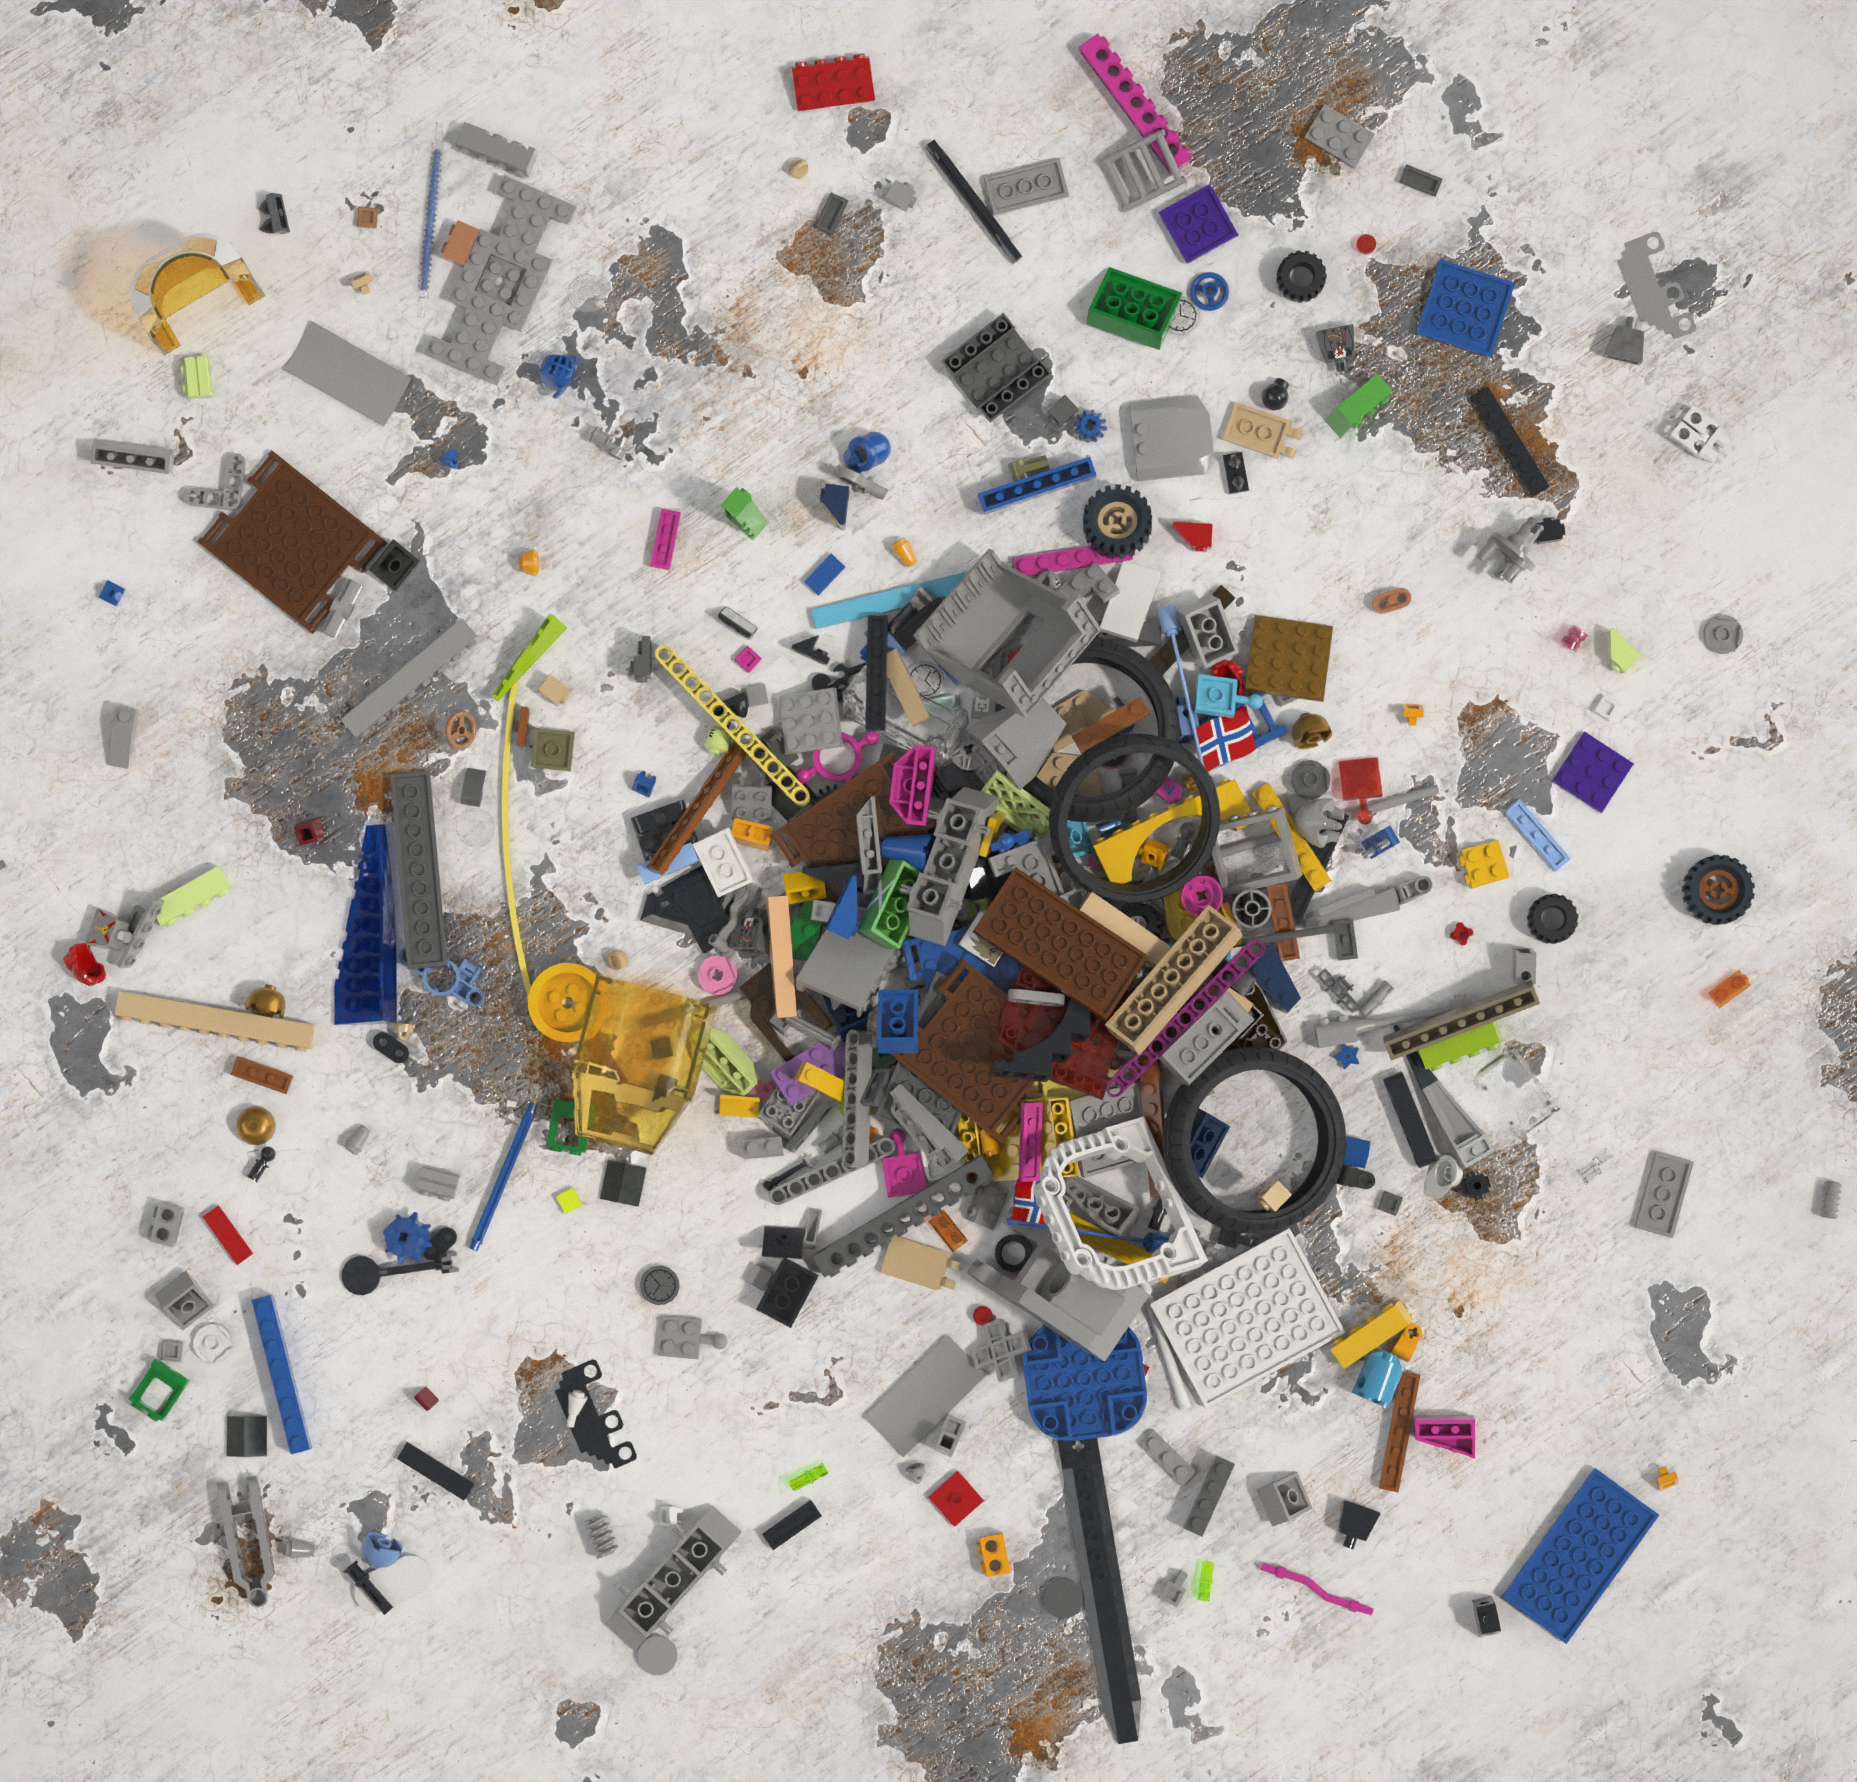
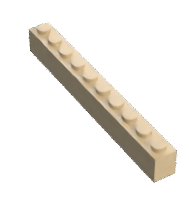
(1141, 938)
(215, 1020)

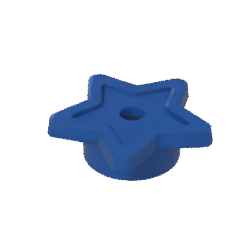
(1347, 1061)

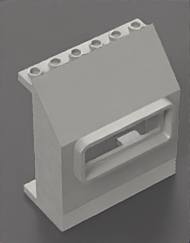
(984, 617)

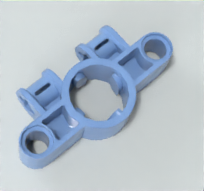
(461, 988)

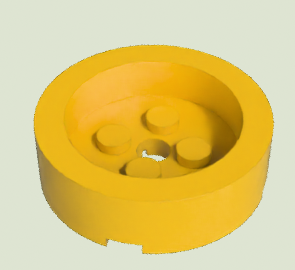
(547, 996)

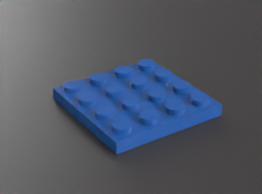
(1465, 308)

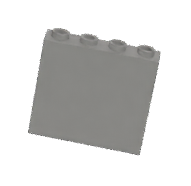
(847, 969)

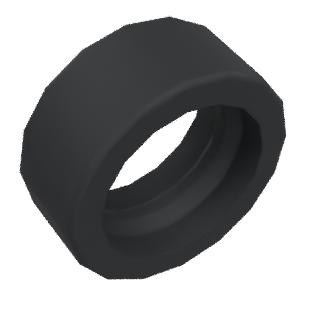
(998, 1252)

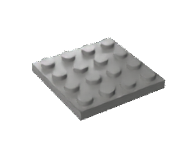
(1094, 1115)

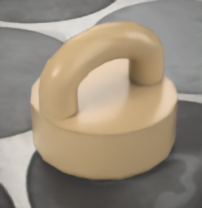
(798, 168)
(617, 959)
(403, 1027)

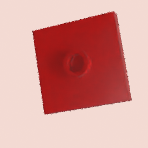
(956, 1498)

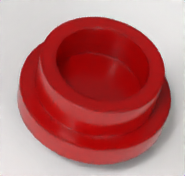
(982, 1315)

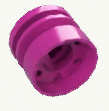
(1199, 883)

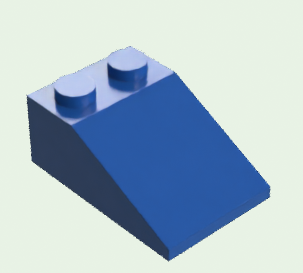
(844, 915)
(897, 1021)

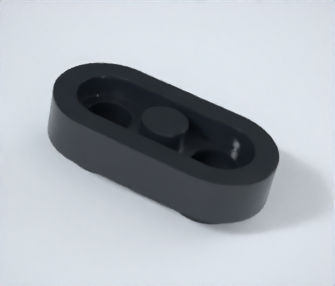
(391, 1047)
(440, 1244)

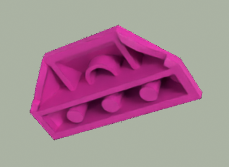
(913, 784)

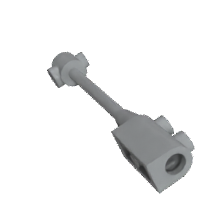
(1346, 1028)

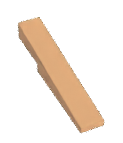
(781, 956)

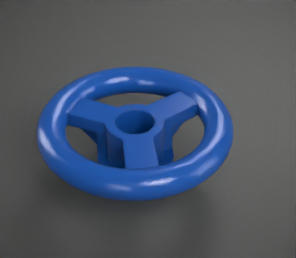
(1220, 281)

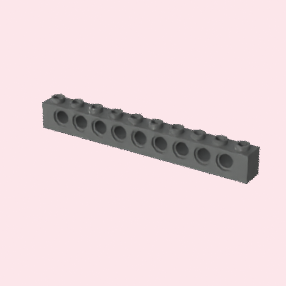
(824, 1257)

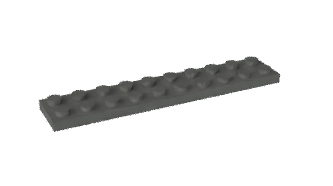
(418, 870)

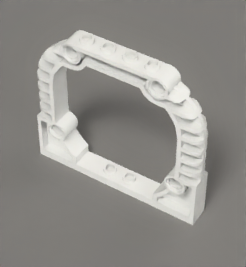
(1136, 1142)

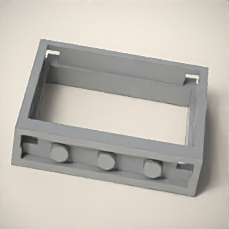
(1266, 880)

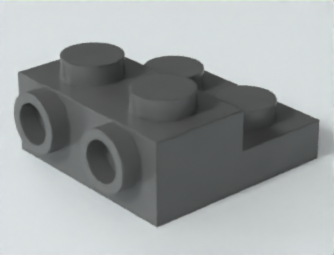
(642, 665)

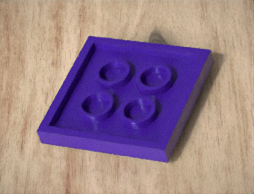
(1198, 224)
(1592, 772)

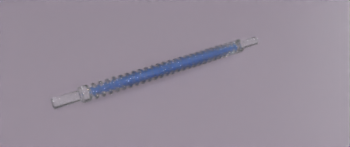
(437, 147)

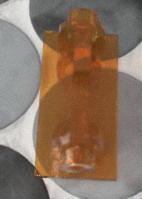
(1729, 988)

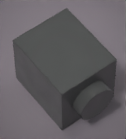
(1062, 411)

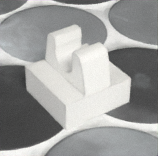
(668, 1516)

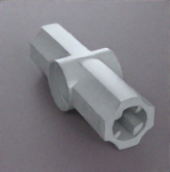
(341, 608)

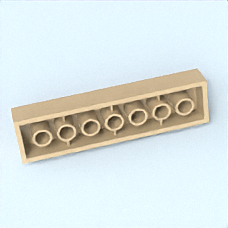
(1174, 980)

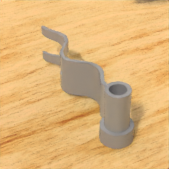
(723, 939)

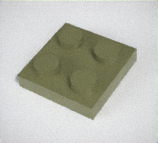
(553, 749)

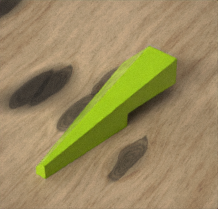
(544, 637)

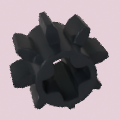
(840, 686)

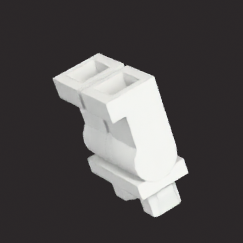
(1698, 434)

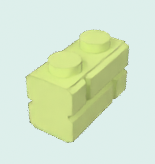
(197, 377)

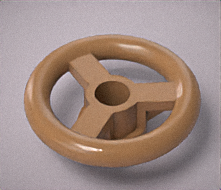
(456, 729)

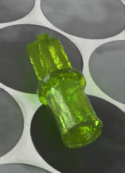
(808, 1477)
(1205, 1581)

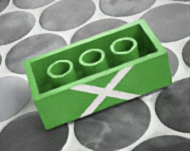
(886, 915)

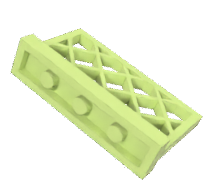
(1016, 816)

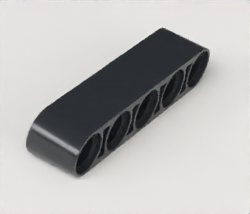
(1410, 1119)

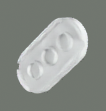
(397, 1582)

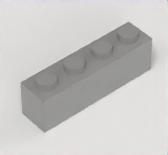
(132, 456)

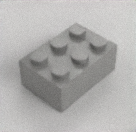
(1208, 631)

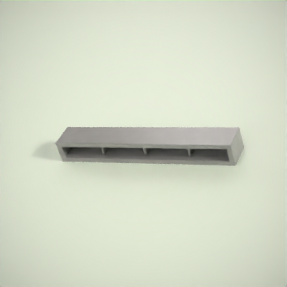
(409, 679)

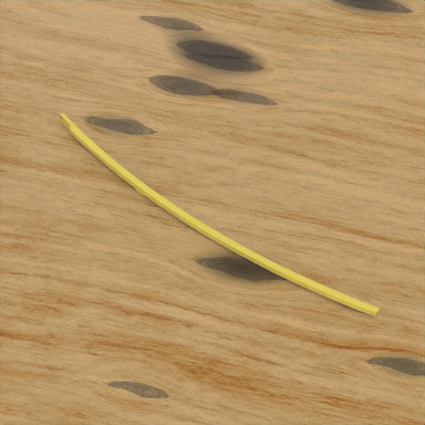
(505, 831)

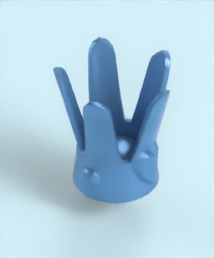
(1110, 825)

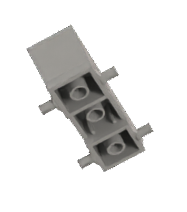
(942, 885)
(673, 1578)

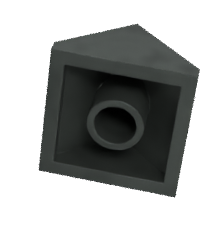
(393, 565)
(782, 802)
(623, 1183)
(246, 1436)

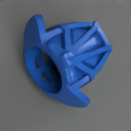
(557, 372)

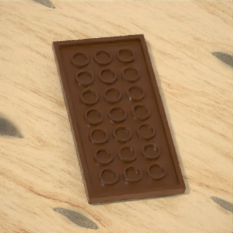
(1060, 943)

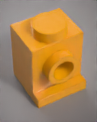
(1155, 853)

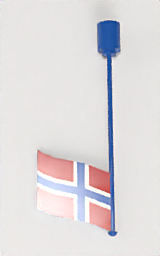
(1028, 1213)

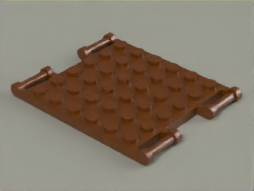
(292, 541)
(829, 828)
(961, 1047)

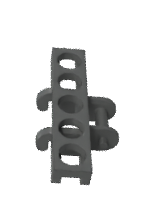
(1336, 983)

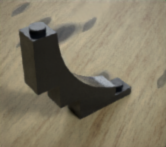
(1036, 1062)

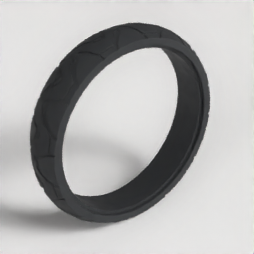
(1188, 866)

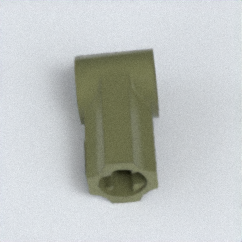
(1025, 468)

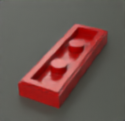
(228, 1235)

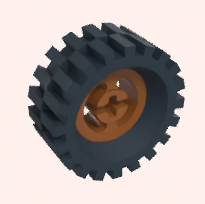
(1739, 893)

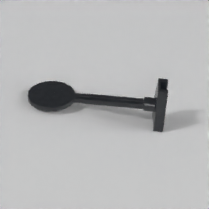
(362, 1274)

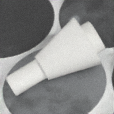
(575, 1403)

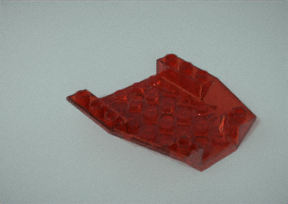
(1087, 1065)

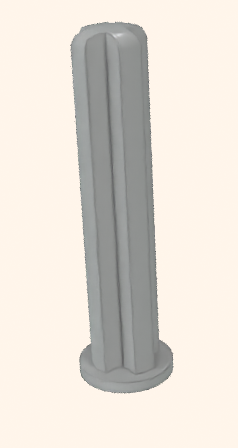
(814, 1031)

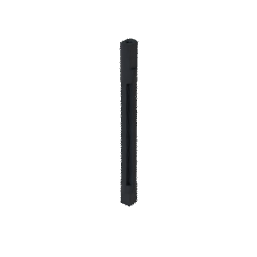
(973, 201)

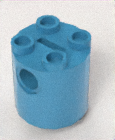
(1379, 1378)

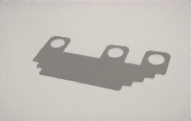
(1647, 295)

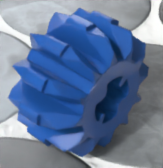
(1093, 419)

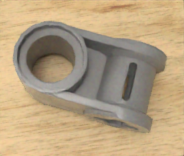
(1411, 889)

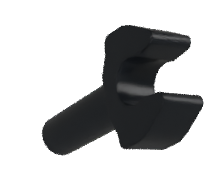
(848, 671)

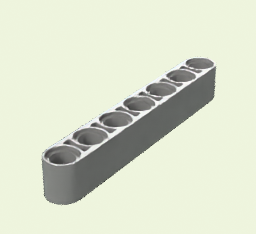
(856, 1116)
(824, 1178)

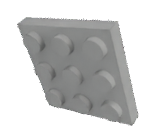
(810, 721)

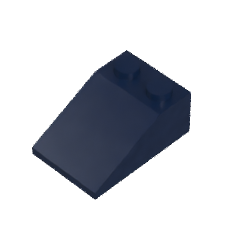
(846, 1018)

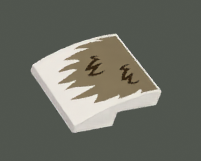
(979, 946)

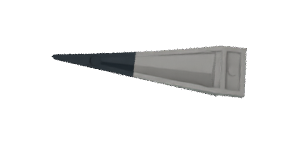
(1459, 1131)

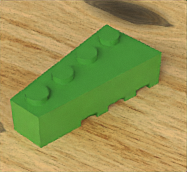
(744, 513)

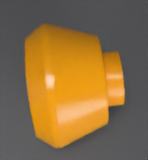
(529, 562)

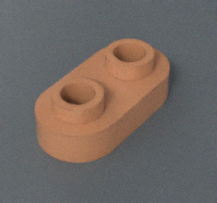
(1391, 601)

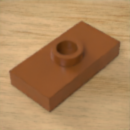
(522, 727)

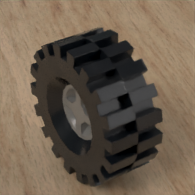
(1144, 916)

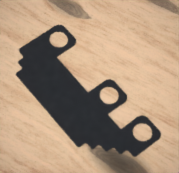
(589, 1428)

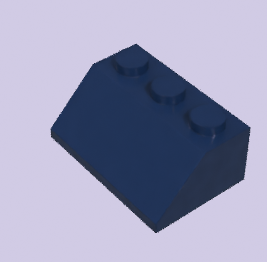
(1206, 1139)

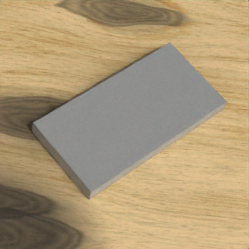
(1026, 186)
(1663, 1194)

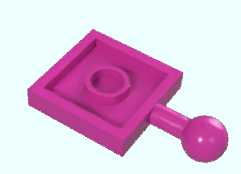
(903, 1172)

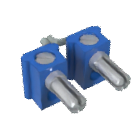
(1380, 842)

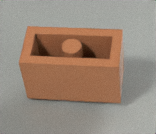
(460, 243)

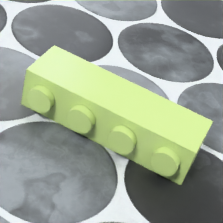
(192, 895)

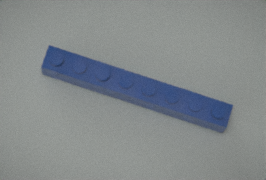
(281, 1374)

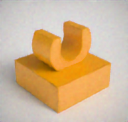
(1412, 711)
(1666, 1480)

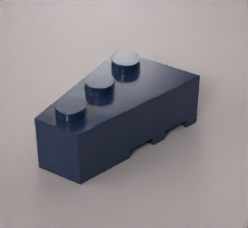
(1275, 979)

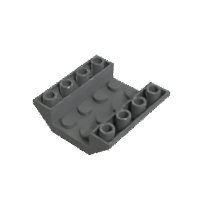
(995, 368)

